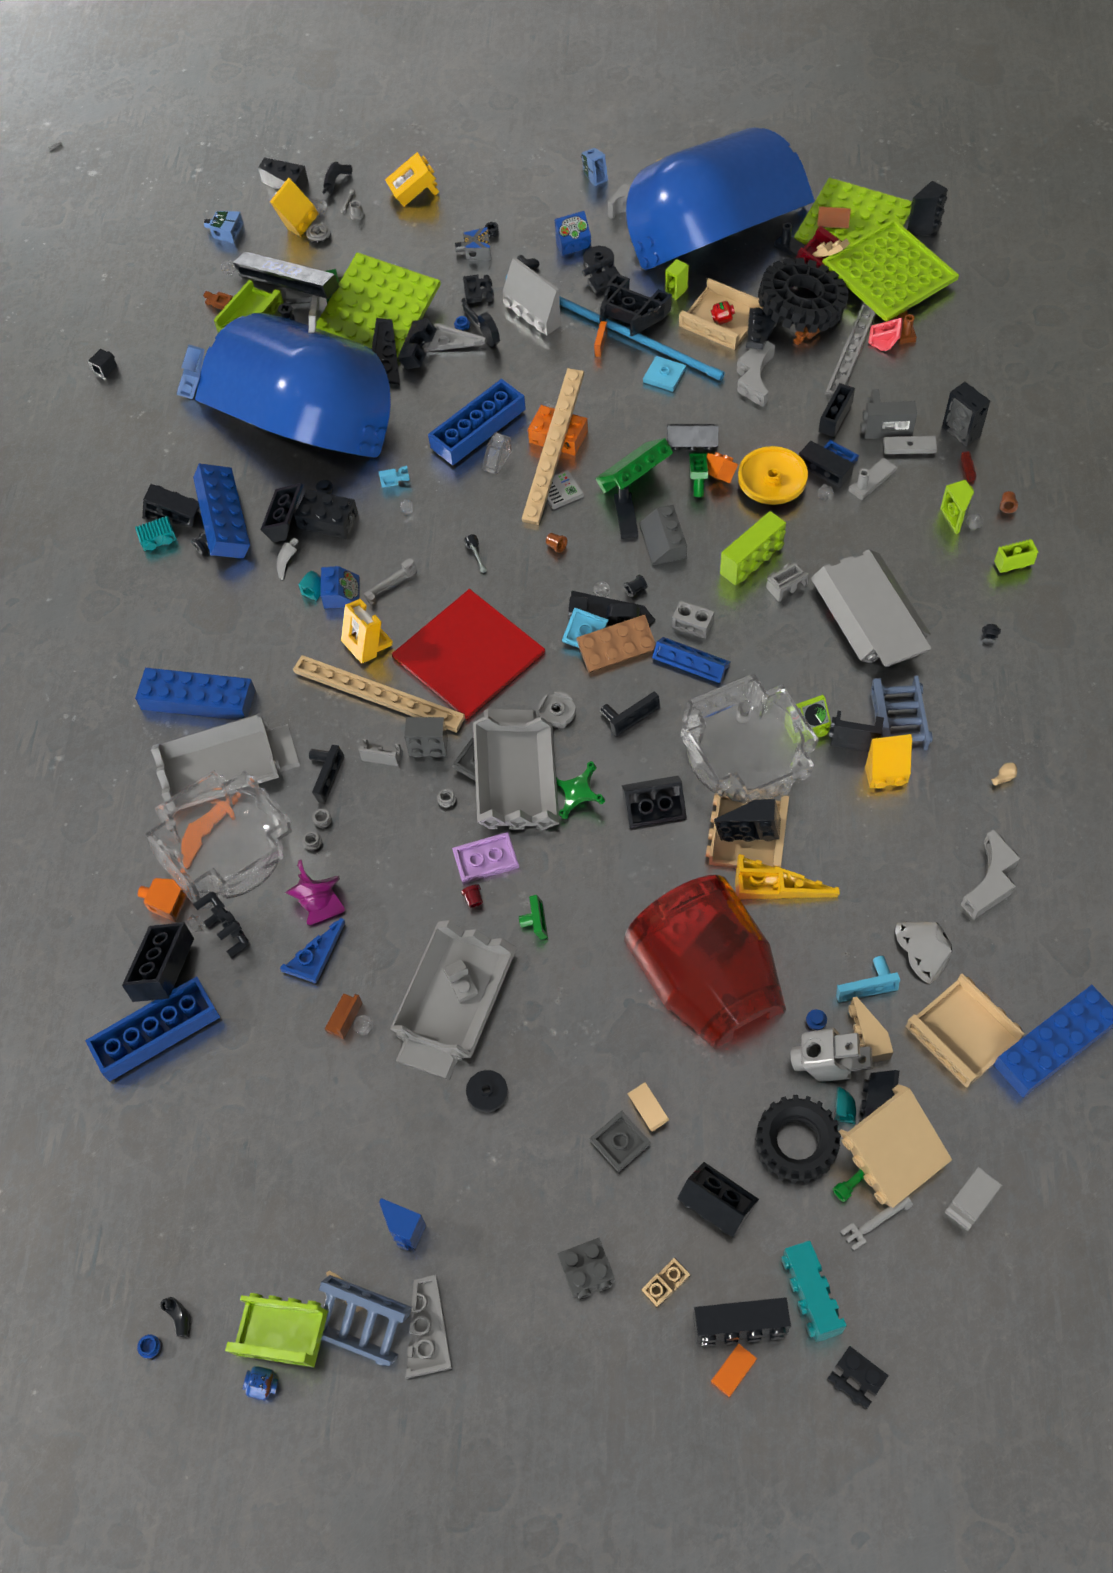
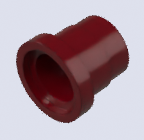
(473, 895)

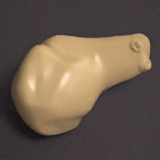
(1006, 773)

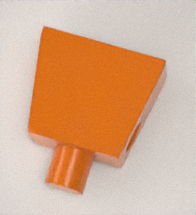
(163, 898)

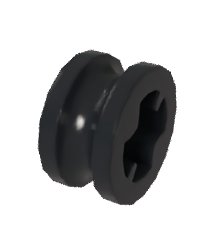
(492, 229)

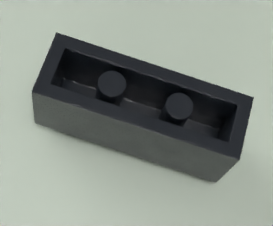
(836, 410)
(826, 464)

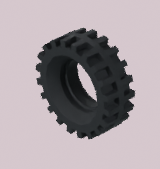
(815, 1117)

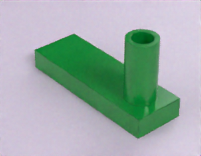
(698, 472)

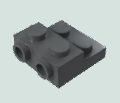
(586, 1268)

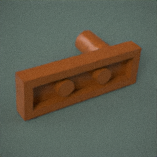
(907, 332)

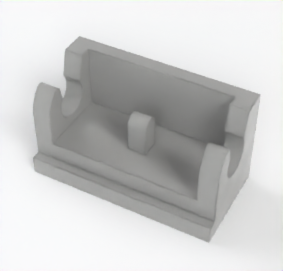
(380, 753)

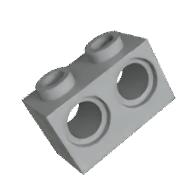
(697, 621)

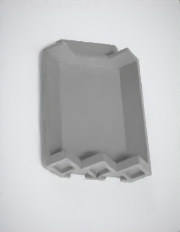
(872, 609)
(228, 751)
(515, 770)
(431, 1017)

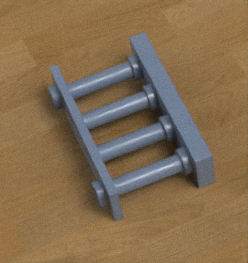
(882, 707)
(375, 1305)

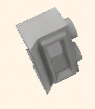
(786, 579)

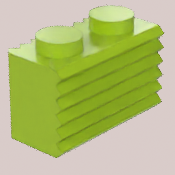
(676, 278)
(1016, 555)

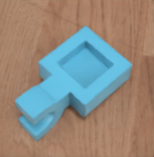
(391, 477)

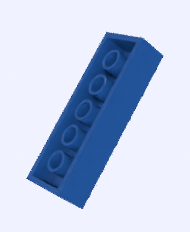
(476, 421)
(221, 511)
(195, 694)
(152, 1029)
(1056, 1041)

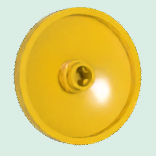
(772, 475)

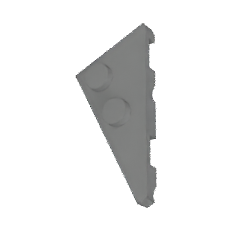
(452, 338)

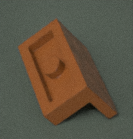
(834, 217)
(344, 1015)

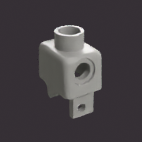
(829, 1056)

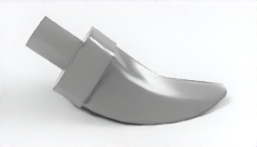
(285, 554)

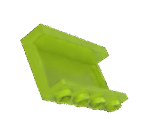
(248, 301)
(279, 1330)

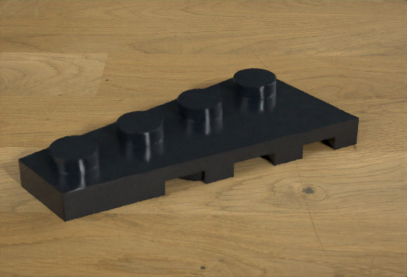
(759, 328)
(385, 348)

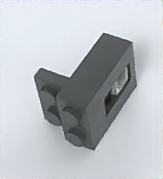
(888, 418)

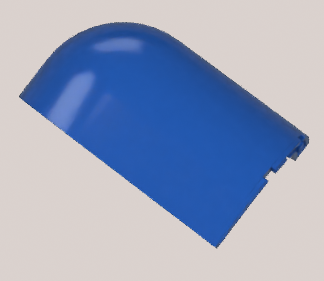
(713, 193)
(298, 383)

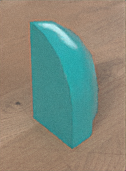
(311, 585)
(845, 1107)

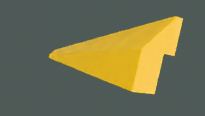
(767, 882)

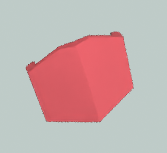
(885, 334)

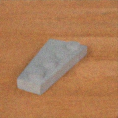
(428, 1339)

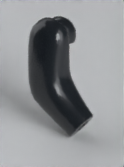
(178, 1314)

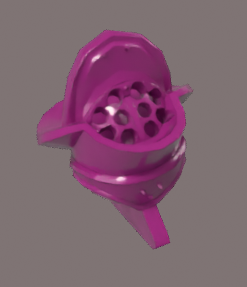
(316, 896)

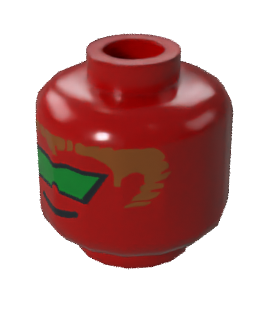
(722, 312)

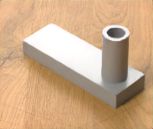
(870, 479)

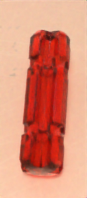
(968, 466)

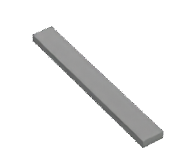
(313, 314)
(851, 349)

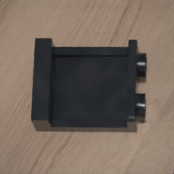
(854, 735)

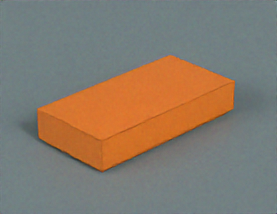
(600, 339)
(733, 1370)

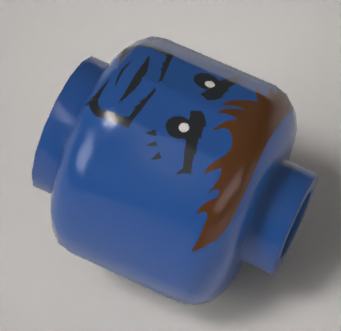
(260, 1383)

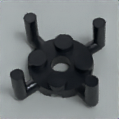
(230, 925)

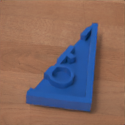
(313, 958)

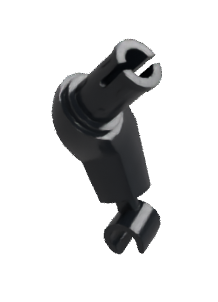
(332, 173)

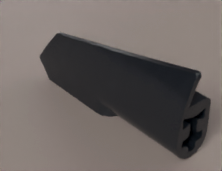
(610, 609)

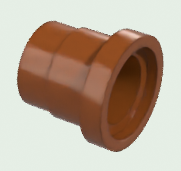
(1009, 503)
(556, 542)

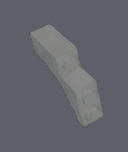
(750, 369)
(996, 884)

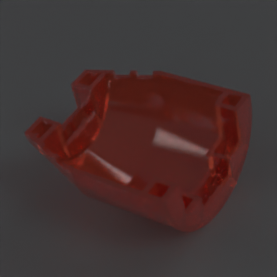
(707, 958)

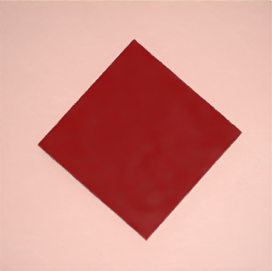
(468, 653)

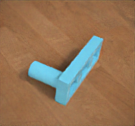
(883, 983)

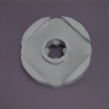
(566, 705)

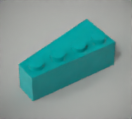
(813, 1292)

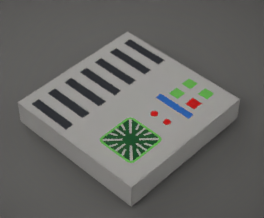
(563, 490)

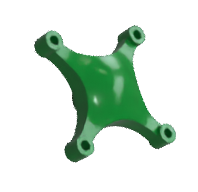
(578, 790)

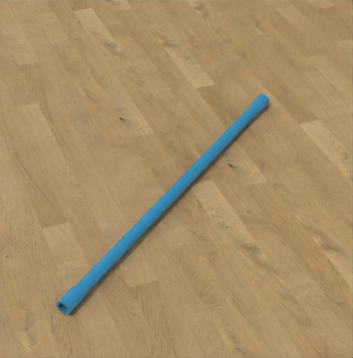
(709, 370)

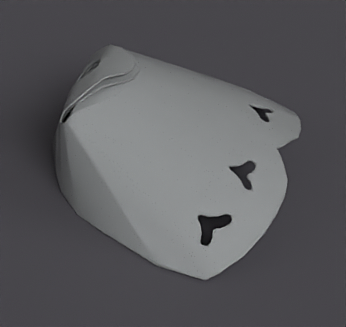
(928, 944)

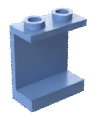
(192, 368)

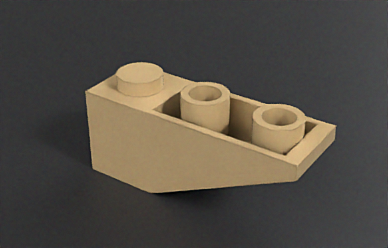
(870, 1031)

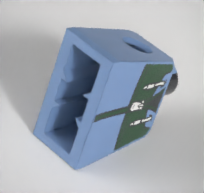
(593, 162)
(225, 225)

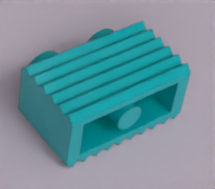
(155, 533)

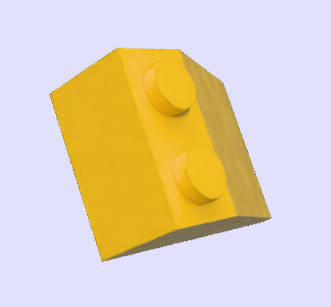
(294, 208)
(889, 761)

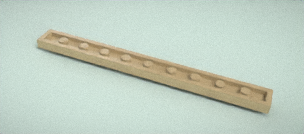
(553, 446)
(376, 692)

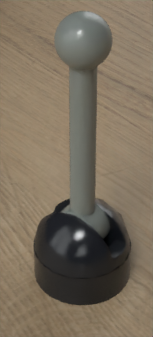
(471, 543)

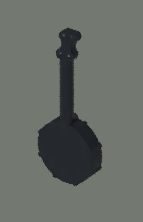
(486, 324)

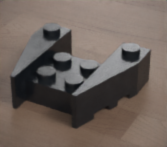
(632, 306)

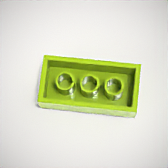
(752, 548)

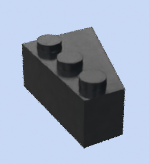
(276, 172)
(163, 502)

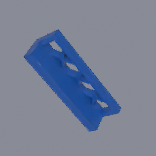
(690, 659)

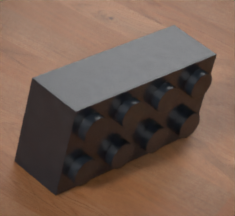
(158, 962)
(741, 1321)

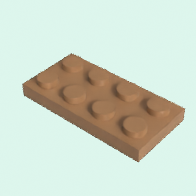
(616, 643)

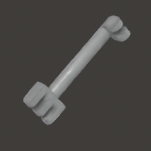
(408, 569)
(858, 1233)

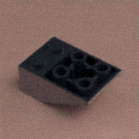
(750, 822)

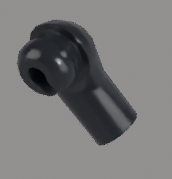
(531, 263)

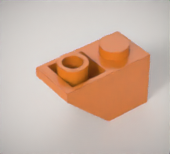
(721, 467)

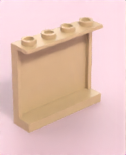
(700, 320)
(726, 853)
(965, 1030)
(896, 1147)

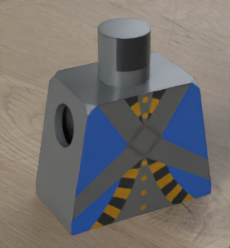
(475, 245)

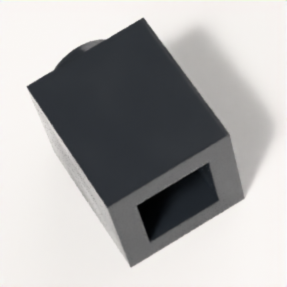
(102, 363)

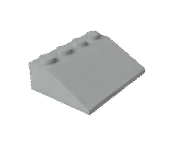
(532, 297)

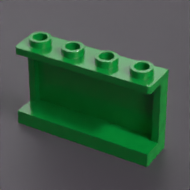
(634, 465)

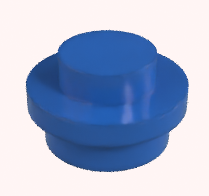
(462, 323)
(816, 1019)
(149, 1346)

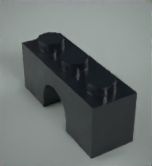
(411, 354)

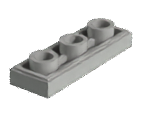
(910, 445)

